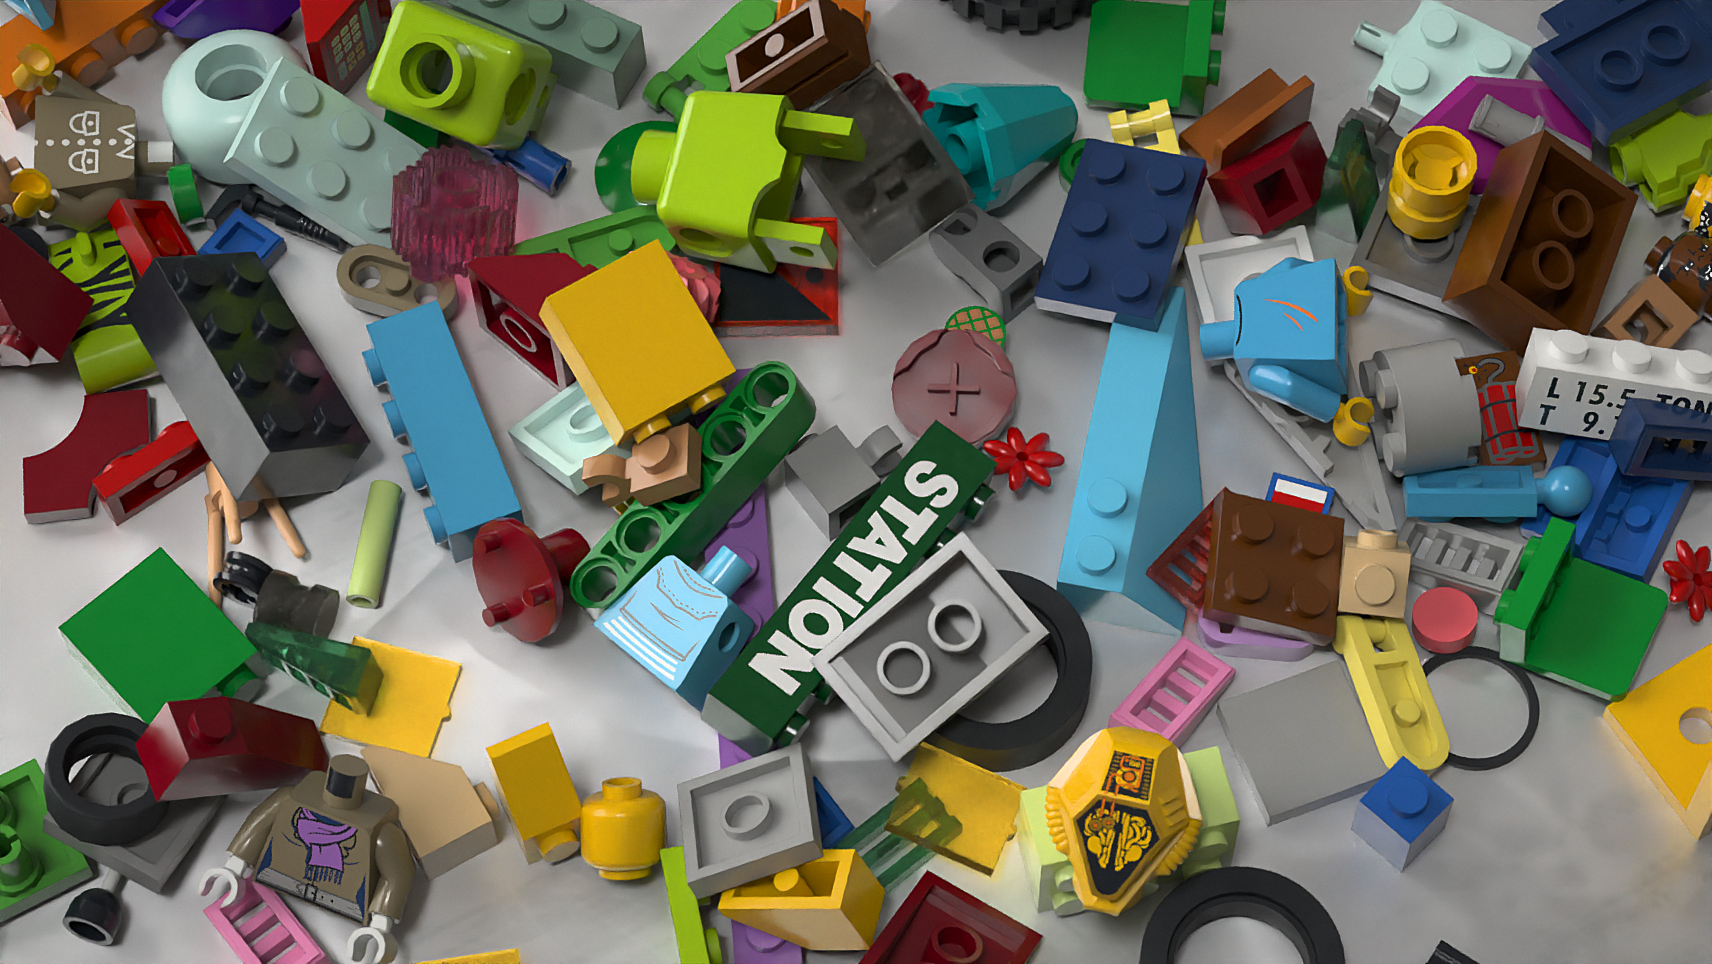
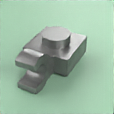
(1380, 135)

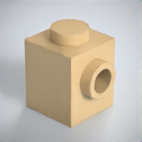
(1374, 574)

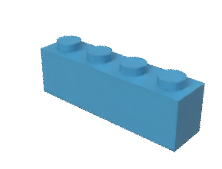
(442, 424)

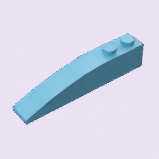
(1135, 478)

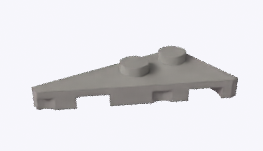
(1347, 469)

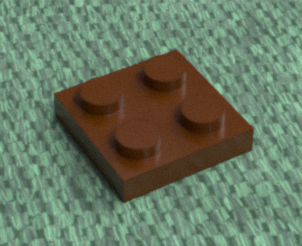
(1274, 568)

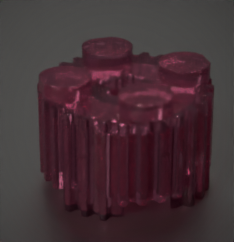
(452, 212)

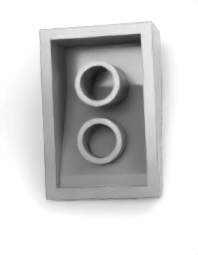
(930, 647)

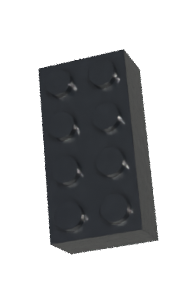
(245, 375)

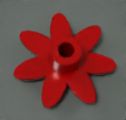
(1023, 460)
(1691, 579)

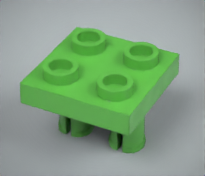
(30, 860)

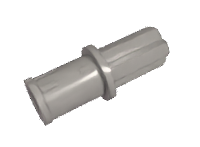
(1509, 126)

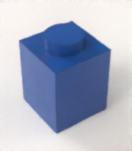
(1402, 814)

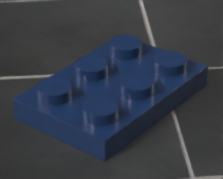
(1630, 64)
(1121, 234)

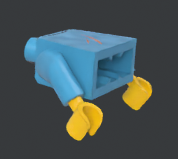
(1294, 340)

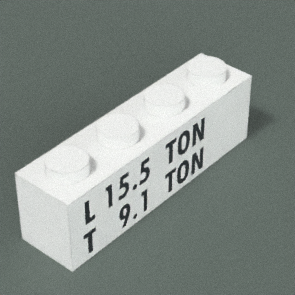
(1583, 381)

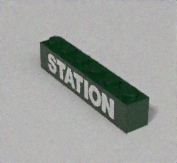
(897, 530)

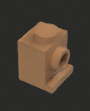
(1653, 310)

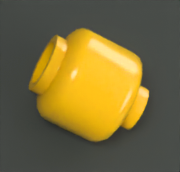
(623, 829)

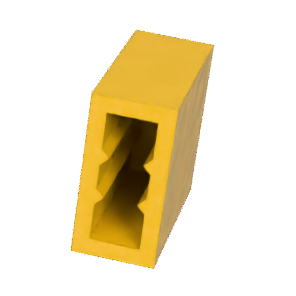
(638, 344)

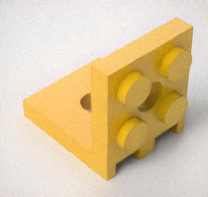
(1651, 733)

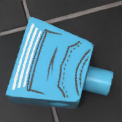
(683, 623)

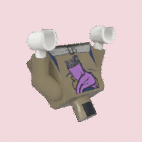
(330, 849)

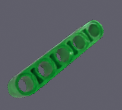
(724, 484)

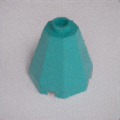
(1001, 133)

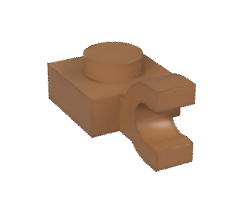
(657, 470)

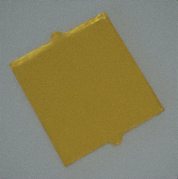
(408, 704)
(955, 809)

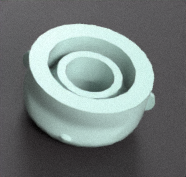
(198, 91)

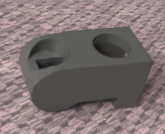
(989, 259)

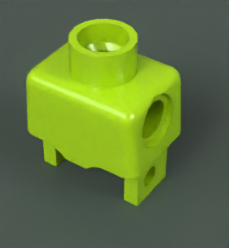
(496, 82)

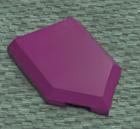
(1525, 96)

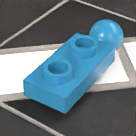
(1494, 493)

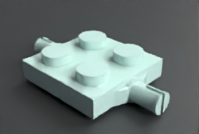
(1437, 54)

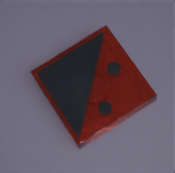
(784, 303)

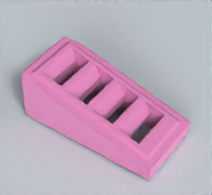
(1183, 717)
(276, 941)

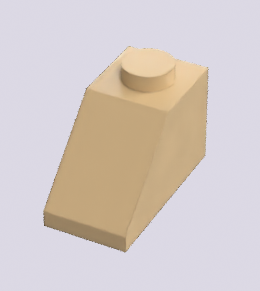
(437, 808)

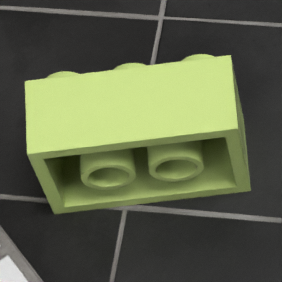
(1052, 874)

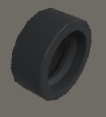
(88, 820)

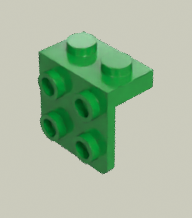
(1152, 54)
(1577, 617)

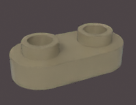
(396, 288)

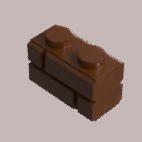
(801, 54)

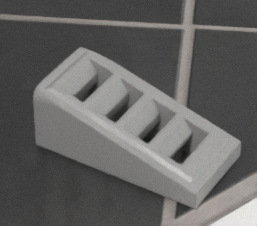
(1491, 551)

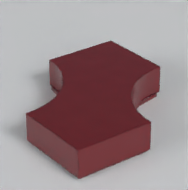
(60, 479)

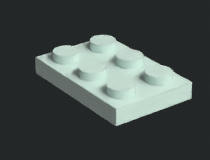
(322, 154)
(566, 433)

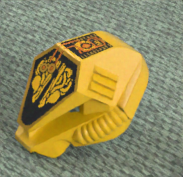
(1122, 815)

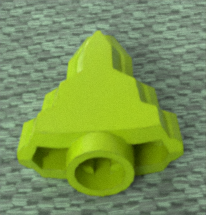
(1664, 158)

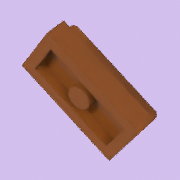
(1248, 120)

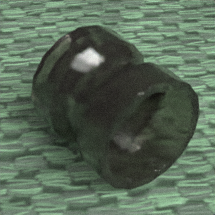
(296, 606)

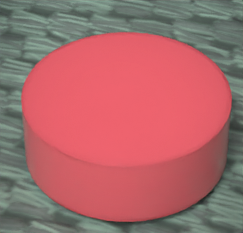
(1444, 620)

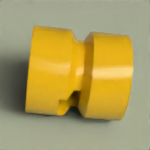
(1431, 182)

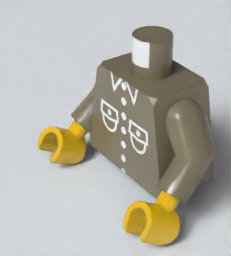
(82, 149)

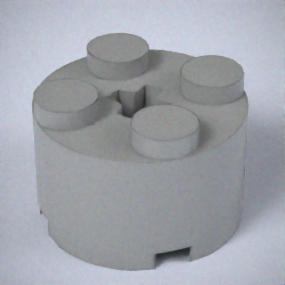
(1422, 407)

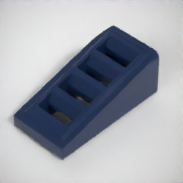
(1641, 435)

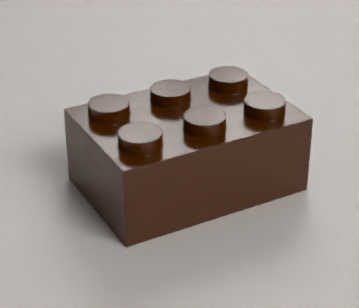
(1539, 243)

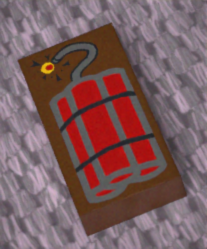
(1501, 439)

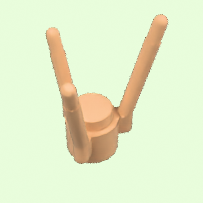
(222, 504)

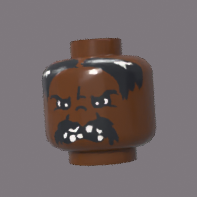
(1685, 269)

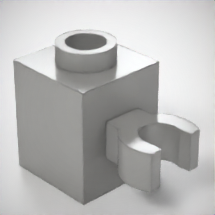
(835, 478)

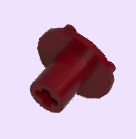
(524, 575)

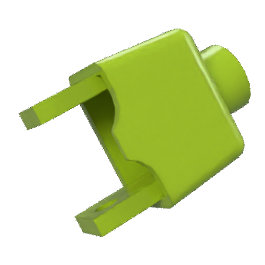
(734, 176)

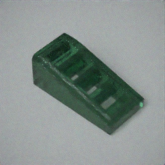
(1348, 186)
(326, 665)

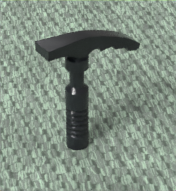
(284, 216)

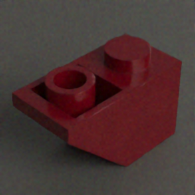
(1271, 182)

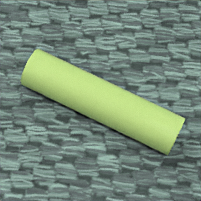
(374, 544)

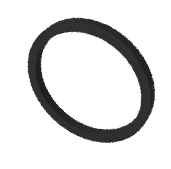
(1526, 684)

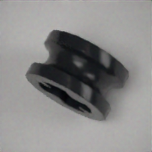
(242, 578)

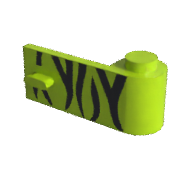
(106, 342)

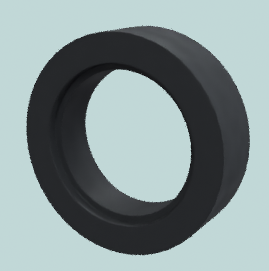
(1045, 730)
(1242, 893)

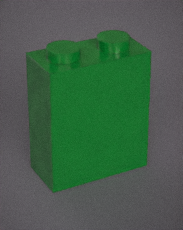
(161, 642)

